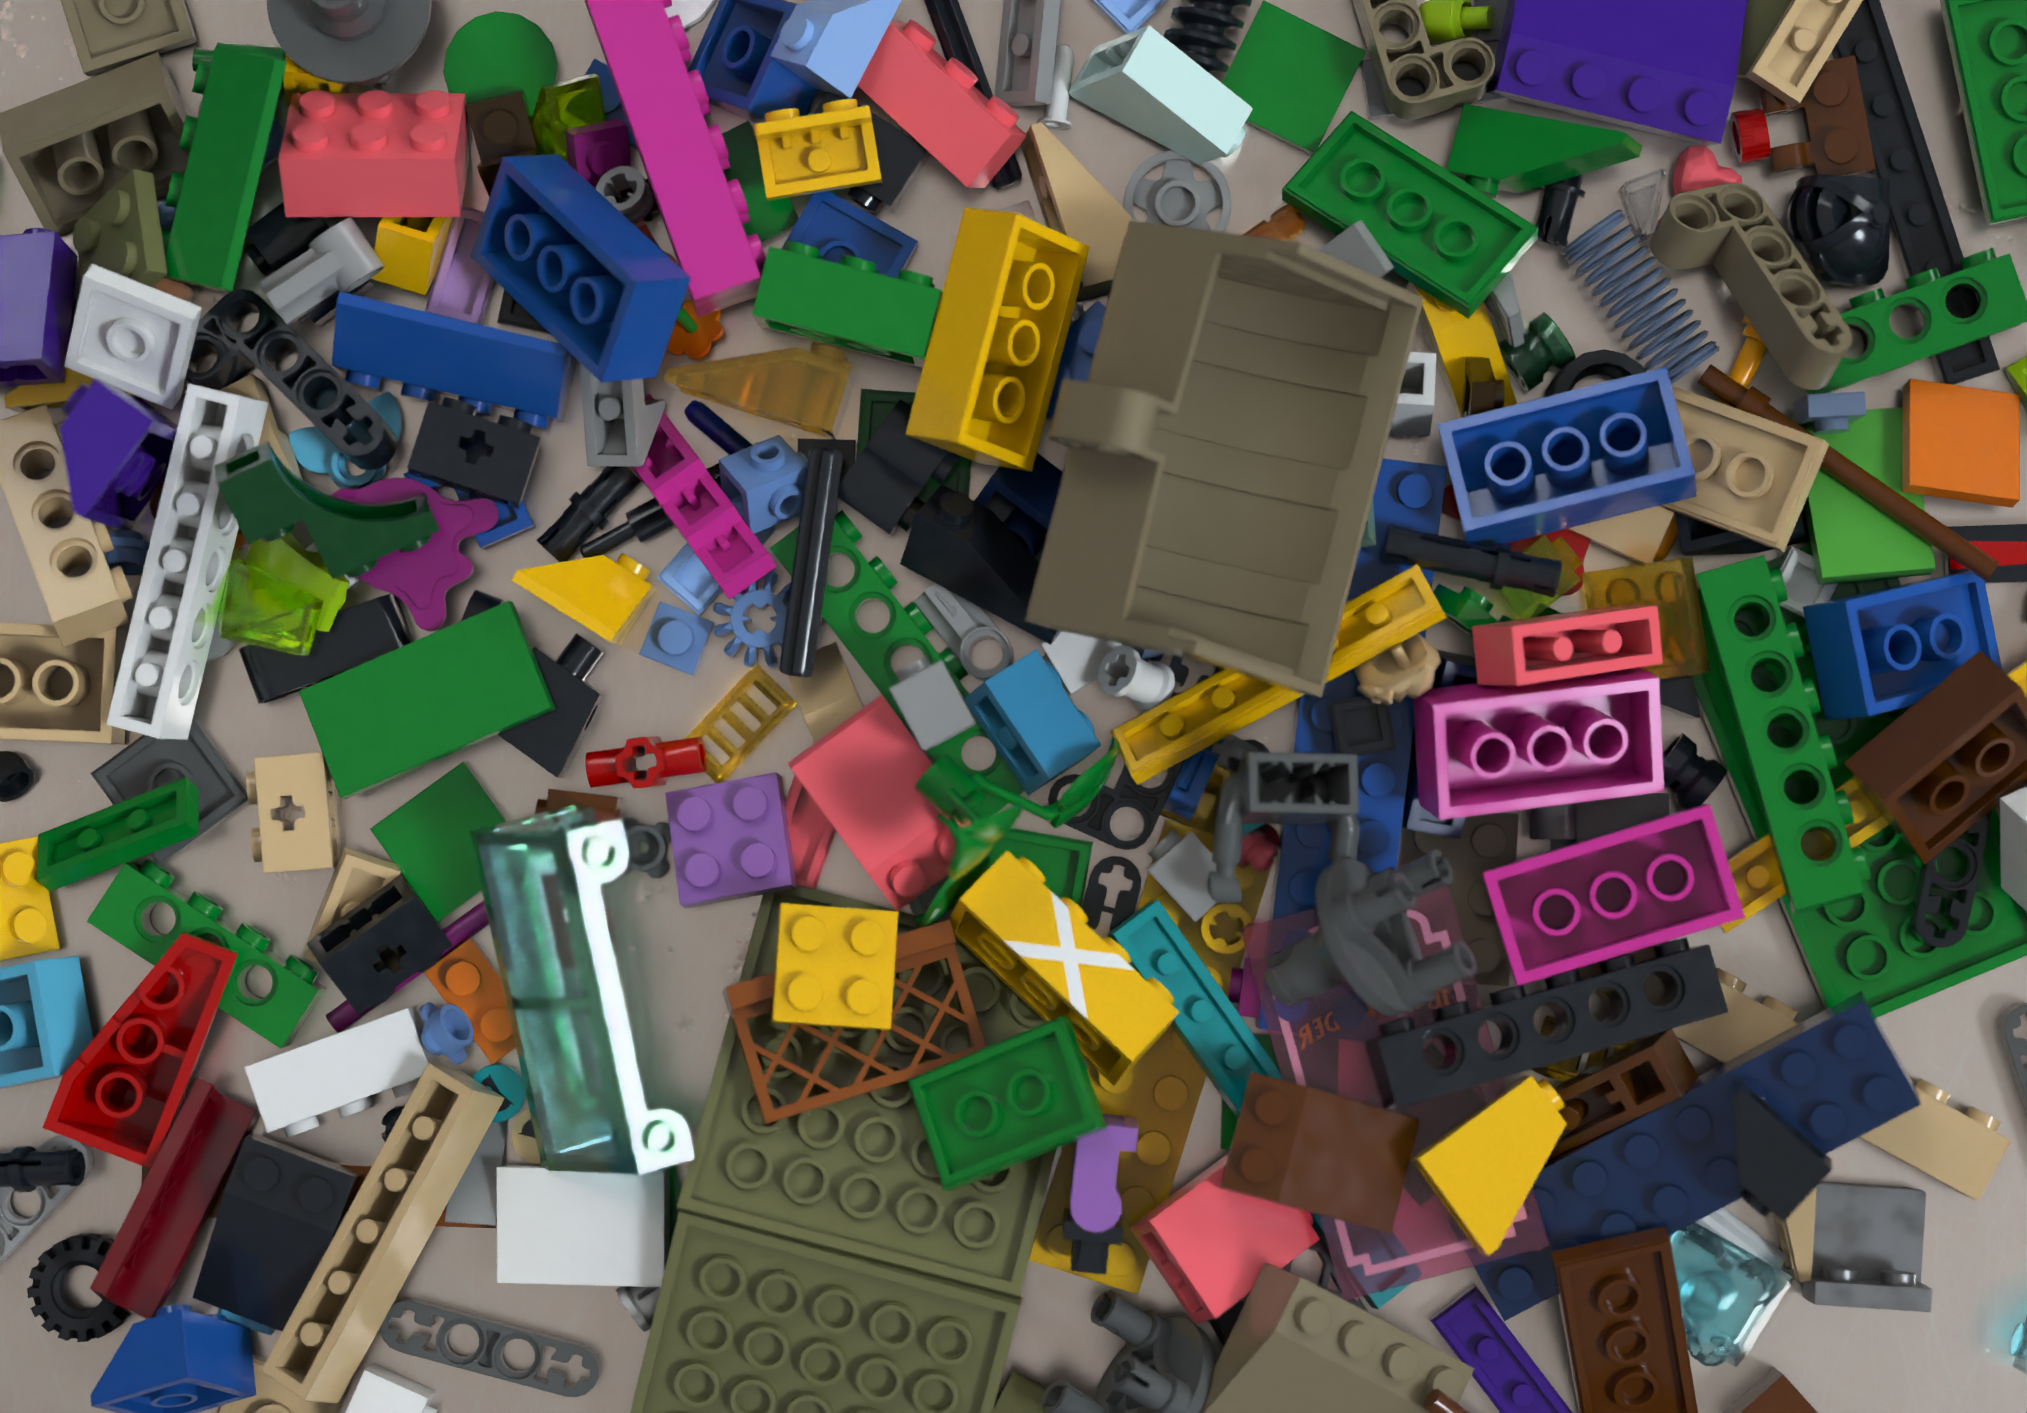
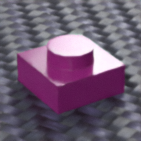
(598, 148)
(1244, 991)

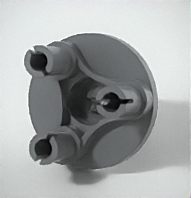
(350, 38)
(1370, 941)
(1158, 1370)

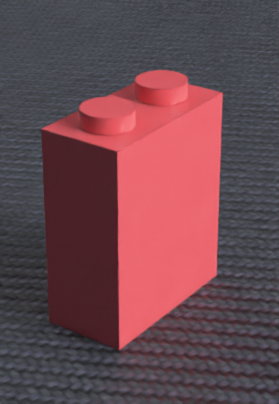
(1217, 1241)

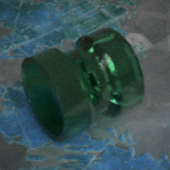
(1543, 348)

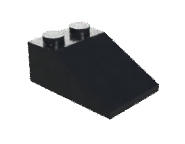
(273, 1230)

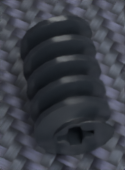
(1204, 29)

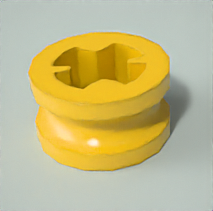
(1219, 944)

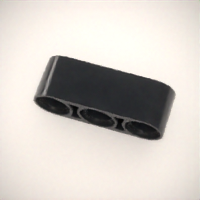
(354, 638)

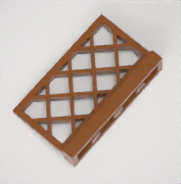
(913, 951)

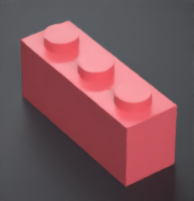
(941, 105)
(1567, 645)

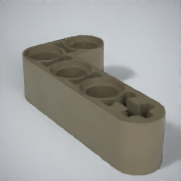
(1420, 60)
(1763, 271)

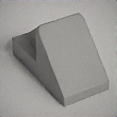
(618, 421)

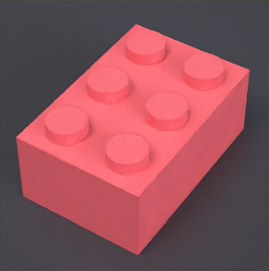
(375, 154)

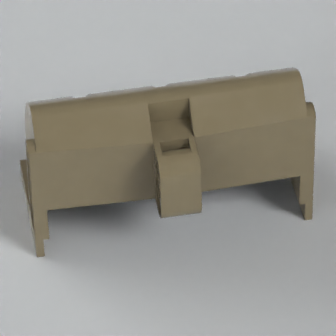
(1224, 452)

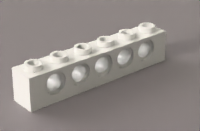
(184, 568)

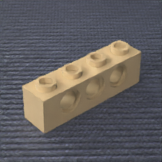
(76, 604)

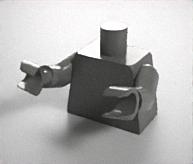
(1284, 791)

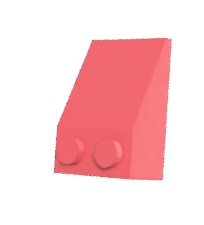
(866, 788)

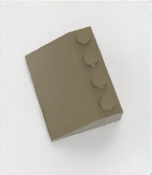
(1320, 1354)

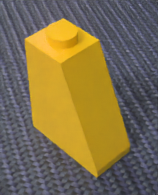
(1493, 1159)

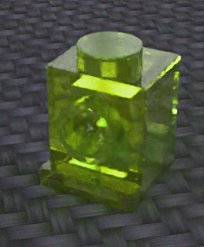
(1530, 604)

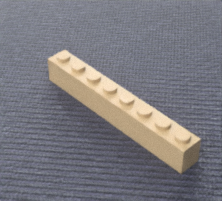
(1930, 1137)

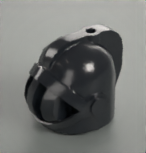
(1842, 227)

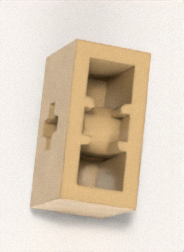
(315, 837)

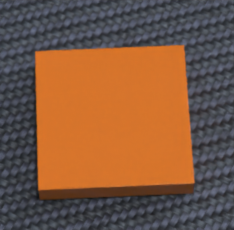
(1961, 443)

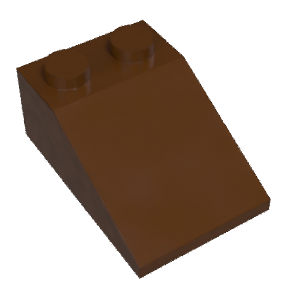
(1319, 1153)

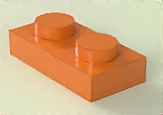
(476, 987)

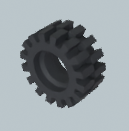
(49, 1294)

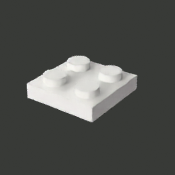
(132, 336)

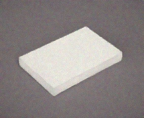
(582, 1227)

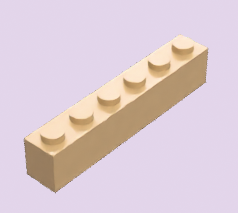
(382, 1234)

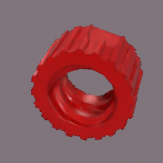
(1750, 135)

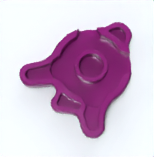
(430, 571)

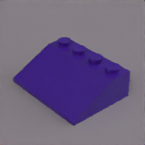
(1625, 61)

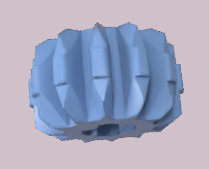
(759, 639)

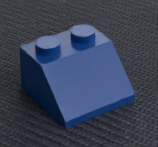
(738, 62)
(178, 1365)

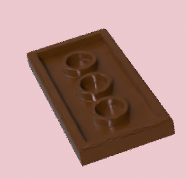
(1625, 1325)

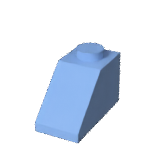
(833, 41)

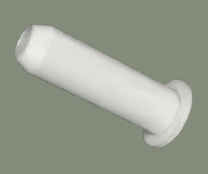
(1056, 113)

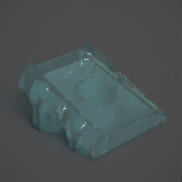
(1723, 1294)

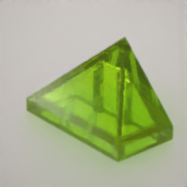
(564, 107)
(266, 610)

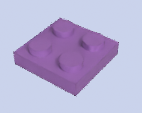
(730, 840)

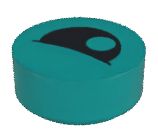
(507, 1083)

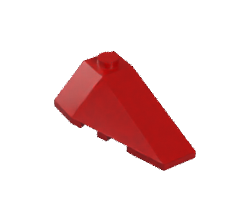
(140, 1064)

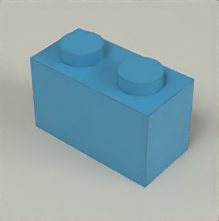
(1032, 721)

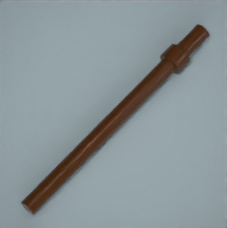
(1857, 478)

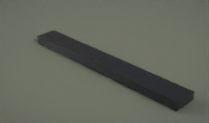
(1917, 205)

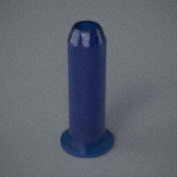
(715, 428)

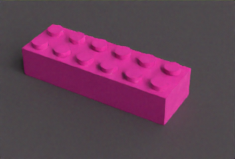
(679, 150)

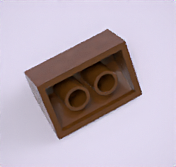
(1947, 757)

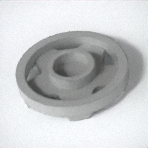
(1178, 196)

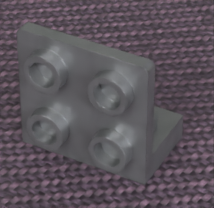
(1868, 1248)

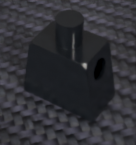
(557, 735)

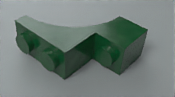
(347, 534)

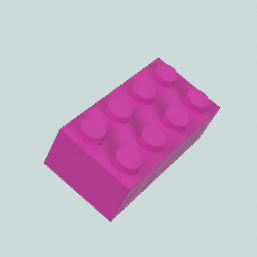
(1538, 743)
(1612, 894)

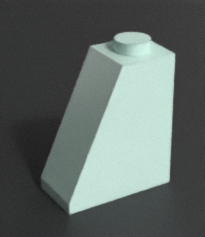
(1162, 95)

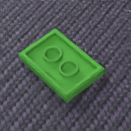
(1847, 532)

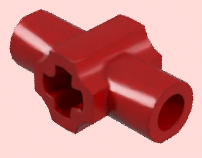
(620, 767)

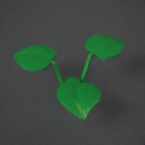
(958, 798)

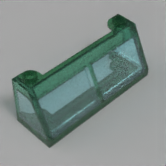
(566, 992)

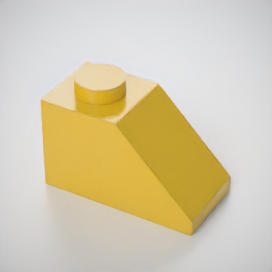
(411, 250)

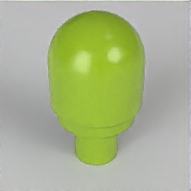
(1454, 19)

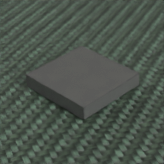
(157, 762)

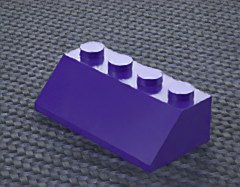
(114, 453)

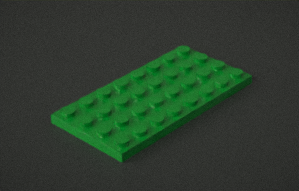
(1870, 938)

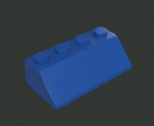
(452, 359)
(1568, 459)

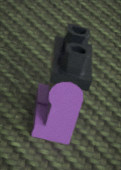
(1095, 1195)

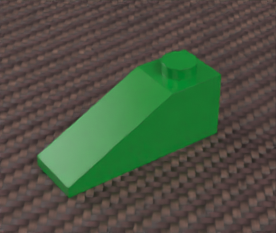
(1527, 151)

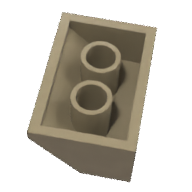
(91, 135)

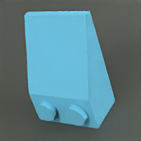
(41, 1020)

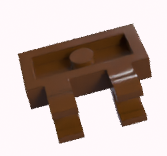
(1835, 124)

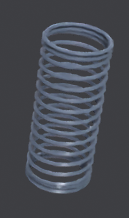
(1677, 366)

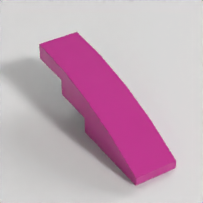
(702, 512)

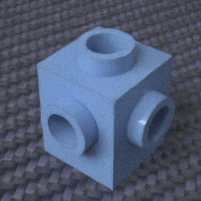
(765, 482)

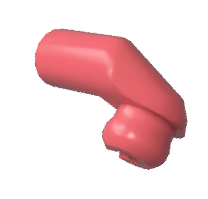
(1259, 848)

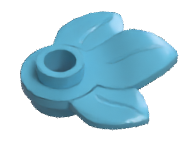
(320, 455)

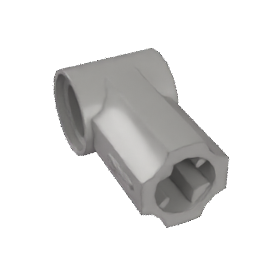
(334, 263)
(962, 627)

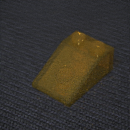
(781, 385)

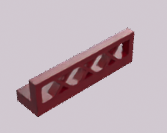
(174, 1201)

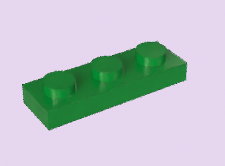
(118, 834)

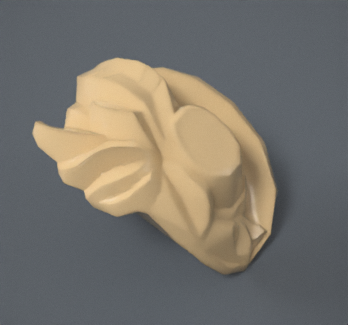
(1399, 671)

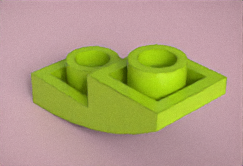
(304, 570)

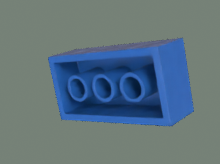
(580, 267)

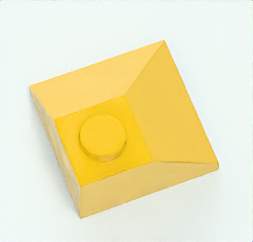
(593, 592)

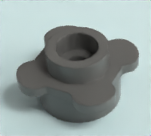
(657, 838)

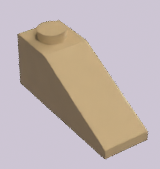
(1076, 207)

